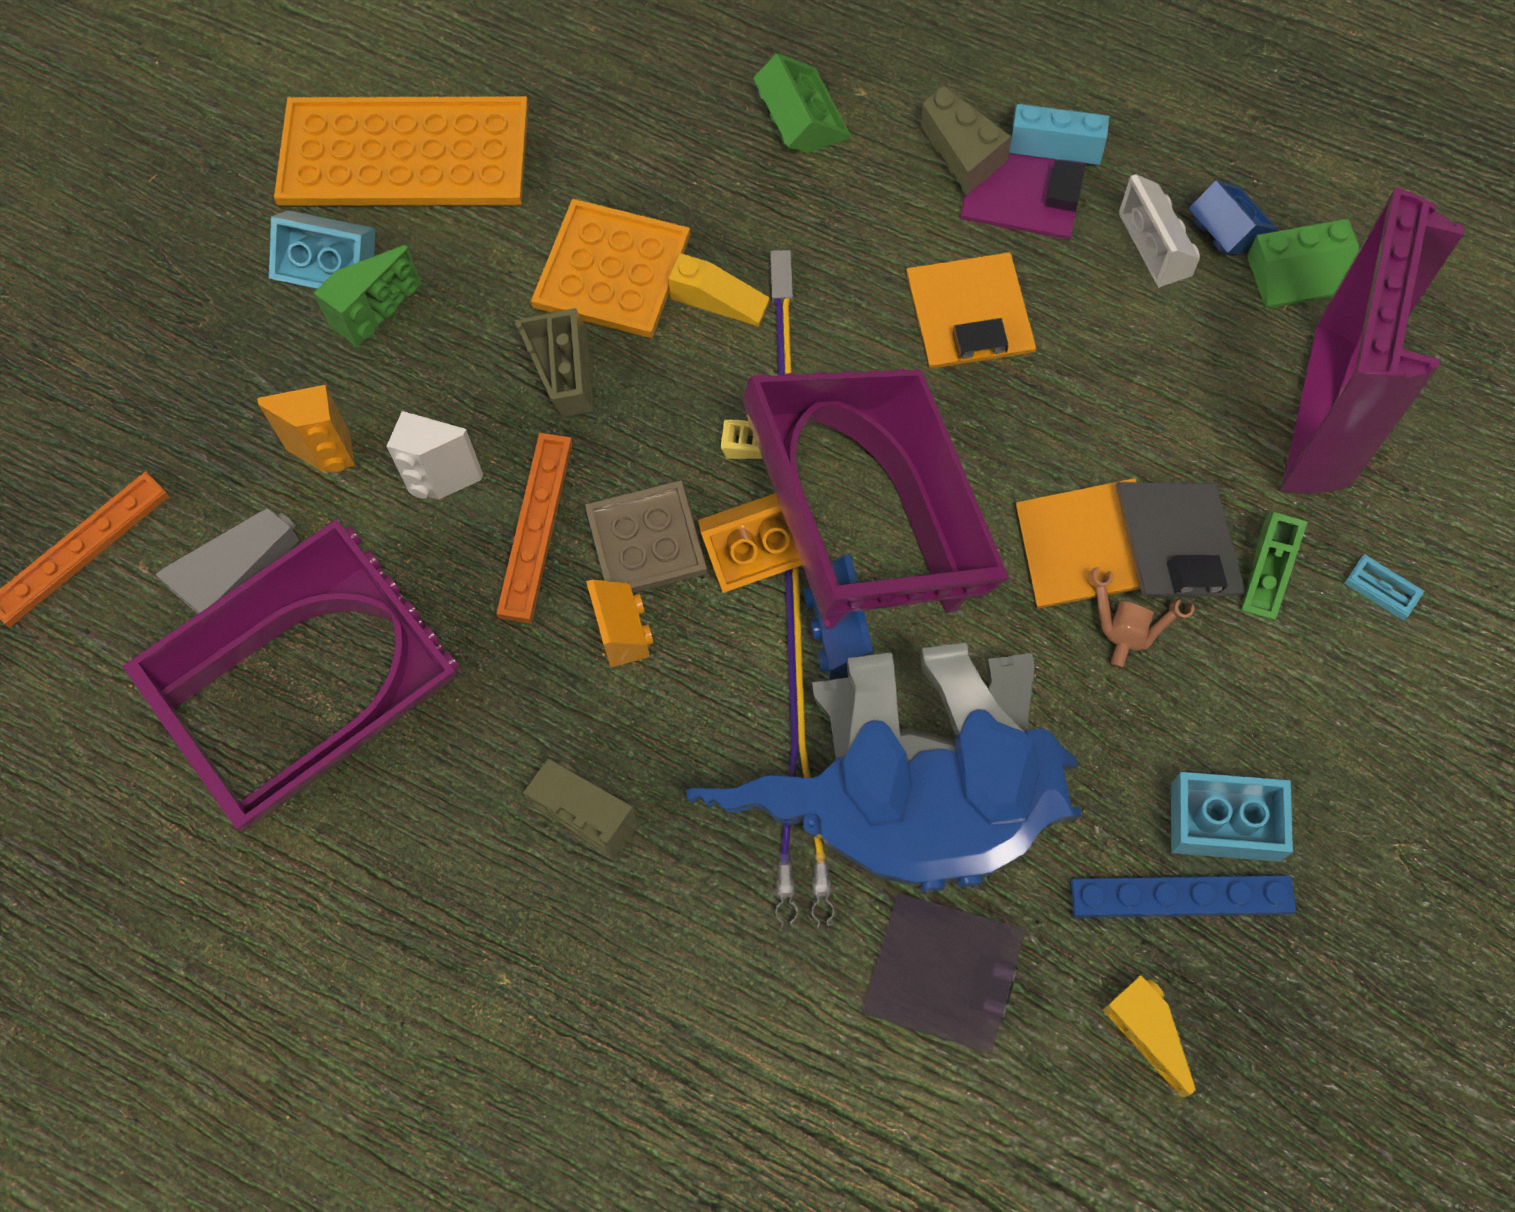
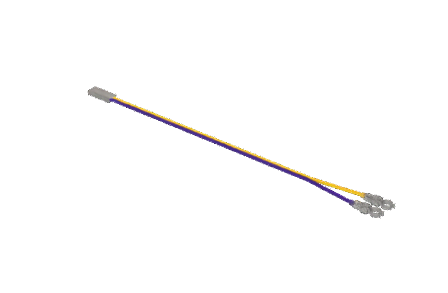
(785, 885)

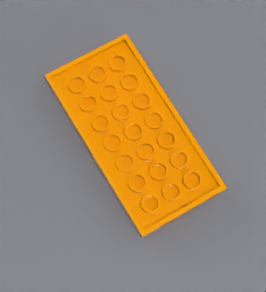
(402, 151)

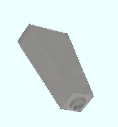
(229, 559)

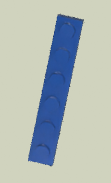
(1182, 896)

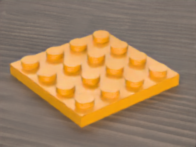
(611, 267)

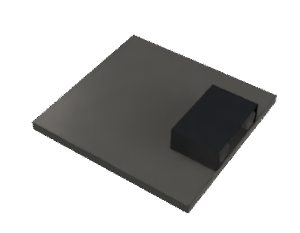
(1179, 539)

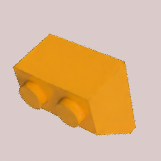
(619, 621)

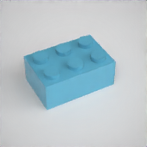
(1231, 816)

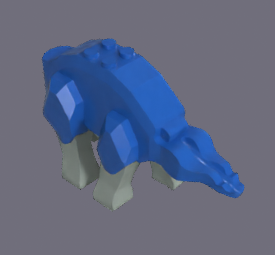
(919, 801)

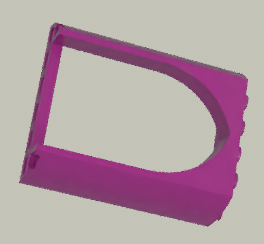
(1356, 367)
(905, 433)
(310, 580)

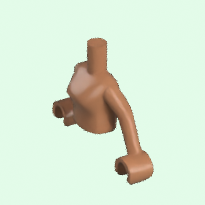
(1131, 622)

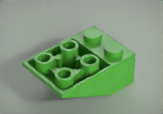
(367, 293)

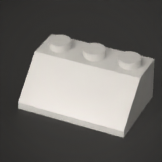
(1157, 232)
(433, 456)

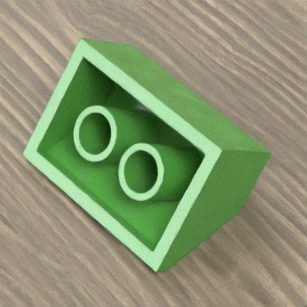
(800, 104)
(1302, 262)

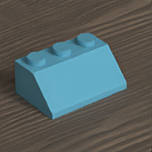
(1058, 134)
(312, 247)

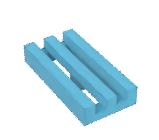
(1382, 592)

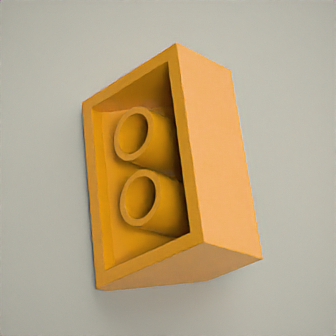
(310, 427)
(749, 543)

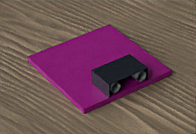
(1028, 196)

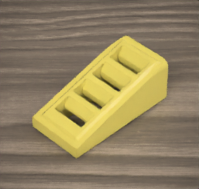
(739, 450)

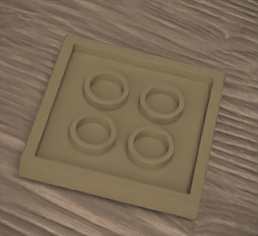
(646, 537)

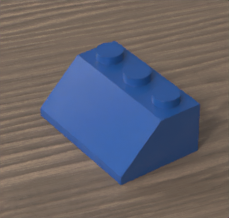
(849, 637)

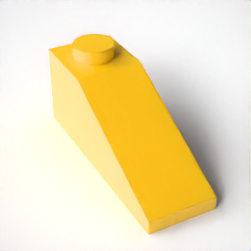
(715, 290)
(1149, 1026)

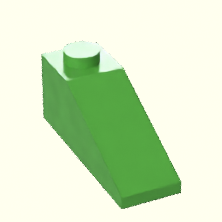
(1273, 563)

